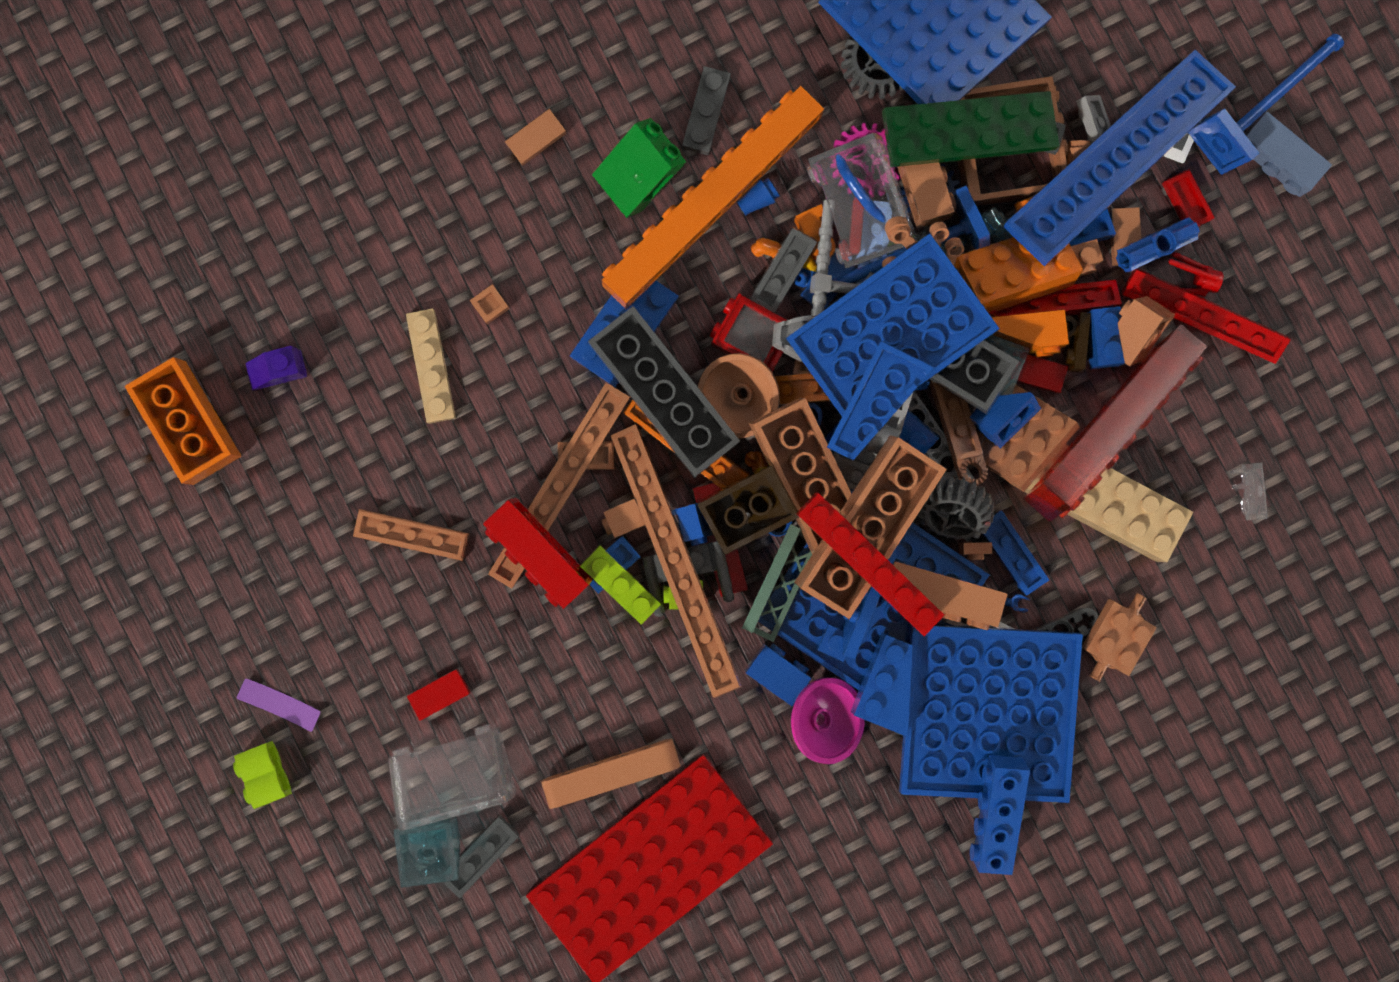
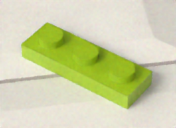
(620, 584)

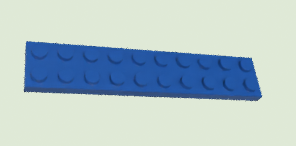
(1119, 157)

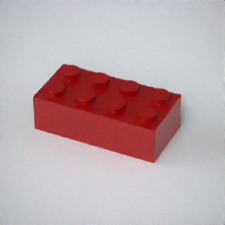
(537, 552)

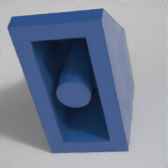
(1006, 417)

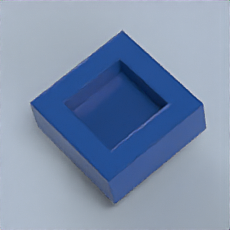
(832, 643)

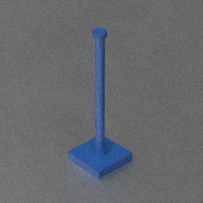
(1224, 139)
(969, 224)

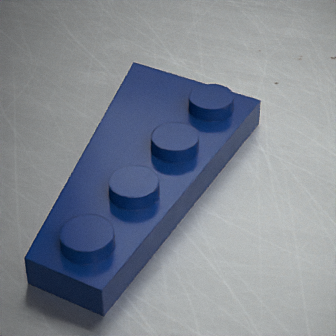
(881, 392)

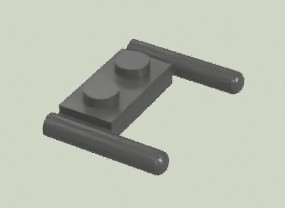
(705, 559)

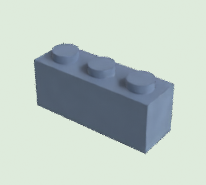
(1286, 155)

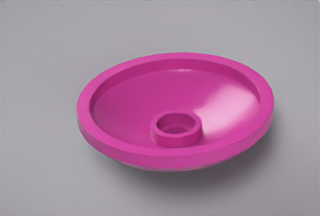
(837, 729)

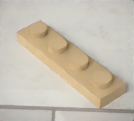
(430, 366)

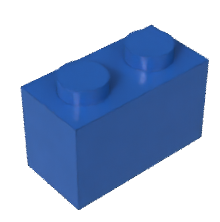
(1104, 339)
(778, 673)

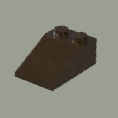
(748, 509)

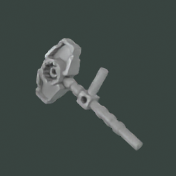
(820, 285)

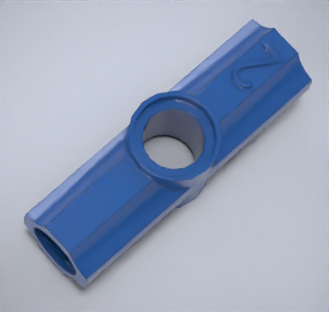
(1168, 240)

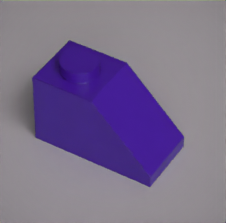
(276, 367)

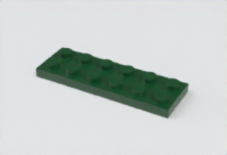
(970, 129)

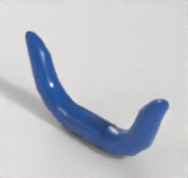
(858, 190)

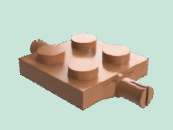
(1118, 637)

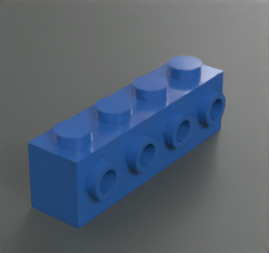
(1000, 814)

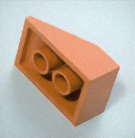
(1038, 331)

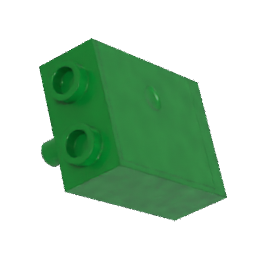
(639, 167)

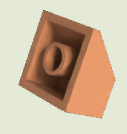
(1141, 327)

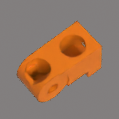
(809, 223)

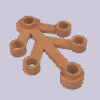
(899, 233)

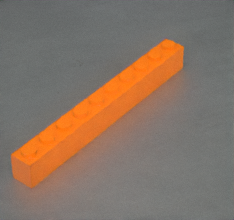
(712, 197)

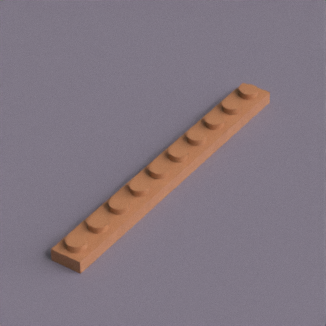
(676, 562)

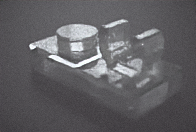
(1254, 500)

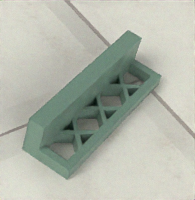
(769, 585)

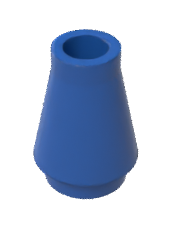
(758, 197)

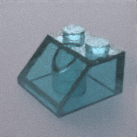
(428, 853)

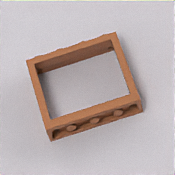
(1058, 162)

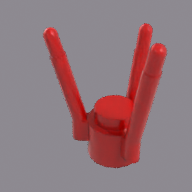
(1205, 276)

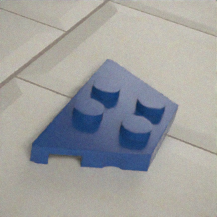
(858, 623)

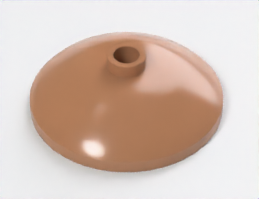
(722, 387)

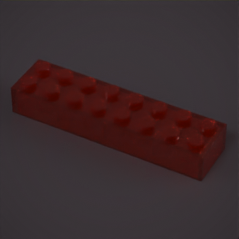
(1116, 425)

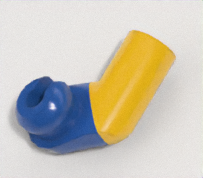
(807, 271)

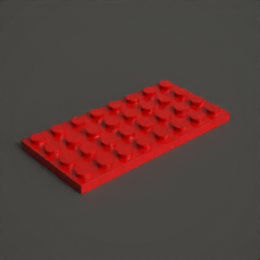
(649, 869)

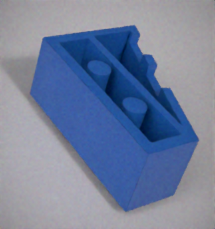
(887, 686)

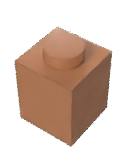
(623, 519)

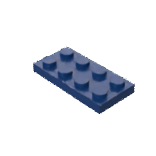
(651, 305)

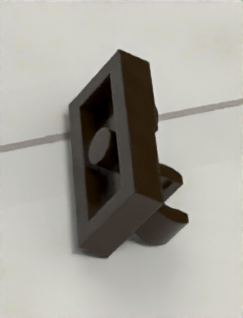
(1076, 353)

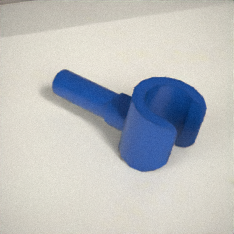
(1013, 602)

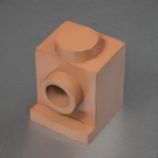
(1088, 256)

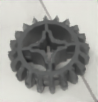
(862, 77)
(957, 510)

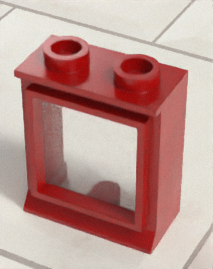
(747, 331)

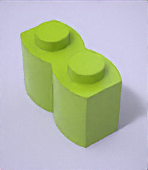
(262, 775)

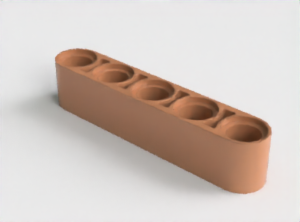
(610, 773)

